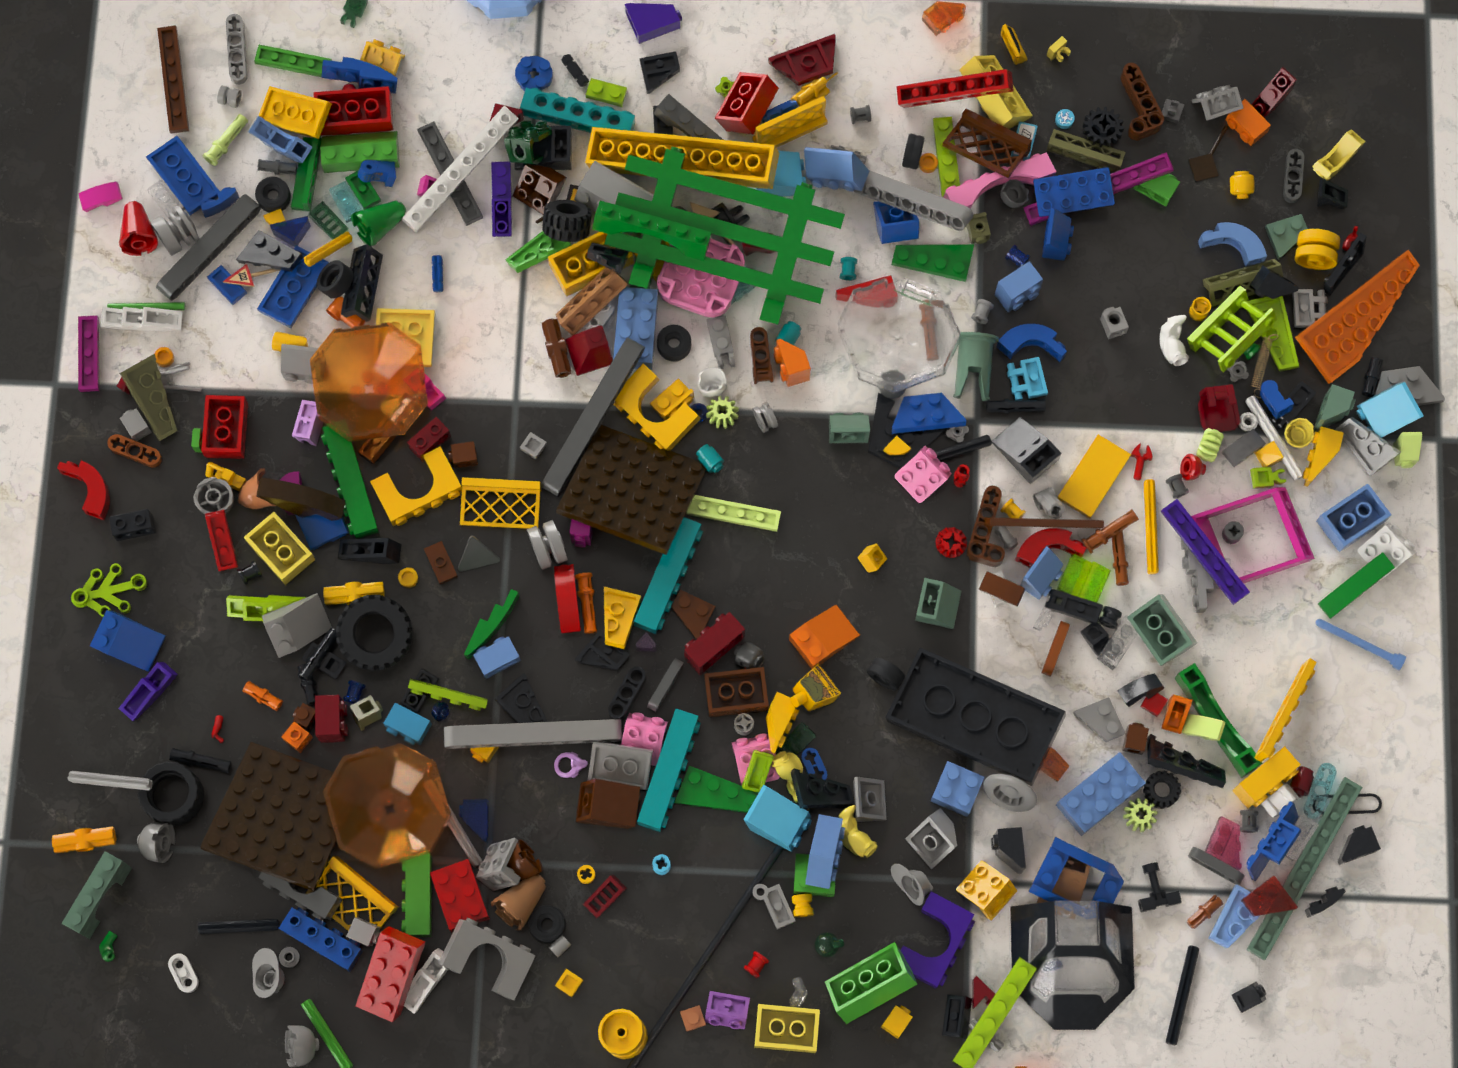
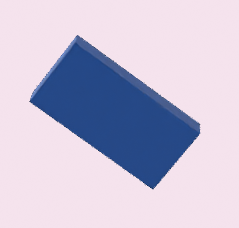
(230, 291)

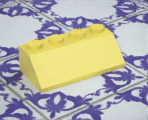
(1001, 108)

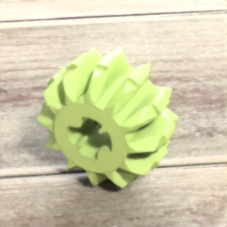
(723, 405)
(1210, 445)
(1144, 808)

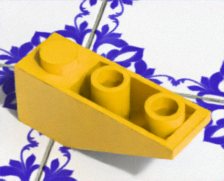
(1326, 446)
(779, 720)

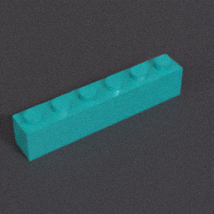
(666, 578)
(668, 769)

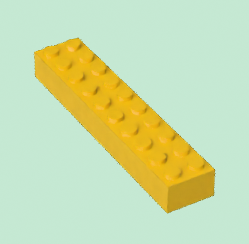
(721, 159)

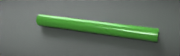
(167, 305)

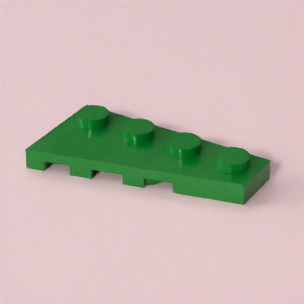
(939, 260)
(713, 792)

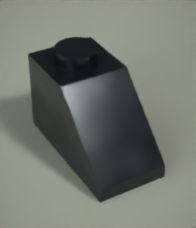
(1272, 284)
(1359, 844)

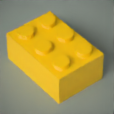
(1267, 778)

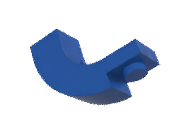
(1029, 335)

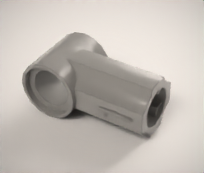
(1049, 503)

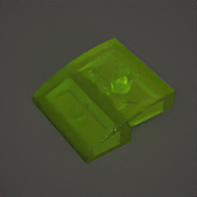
(1083, 578)

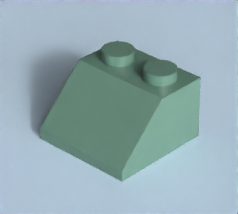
(1334, 406)
(849, 428)

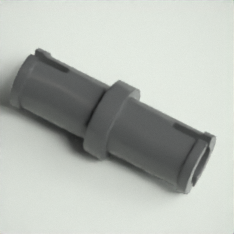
(277, 167)

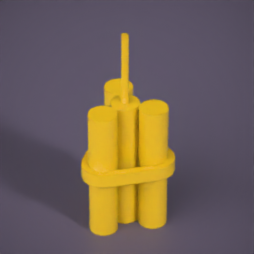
(812, 91)

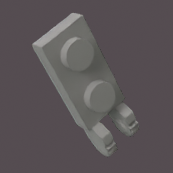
(720, 340)

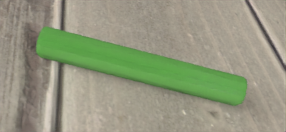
(326, 1034)

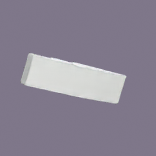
(141, 319)

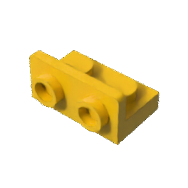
(381, 56)
(671, 399)

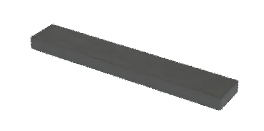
(443, 159)

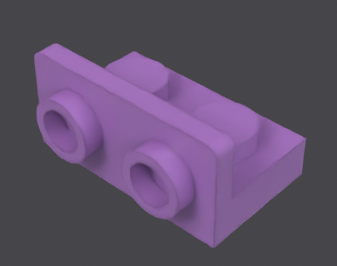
(727, 1010)

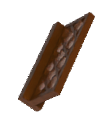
(995, 134)

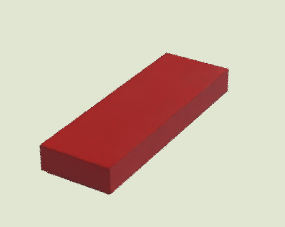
(221, 540)

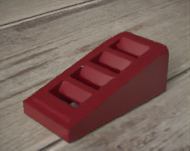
(611, 879)

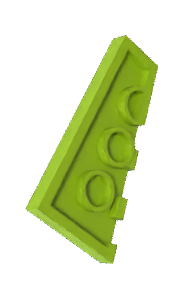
(1283, 347)

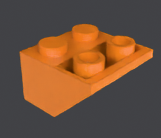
(793, 363)

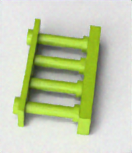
(1225, 313)

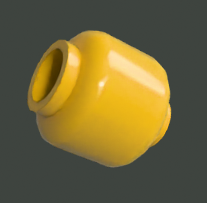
(1242, 184)

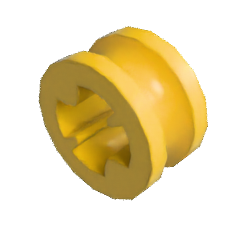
(584, 868)

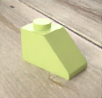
(1409, 444)

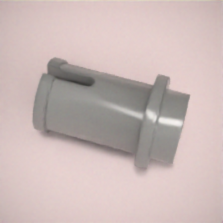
(1006, 537)

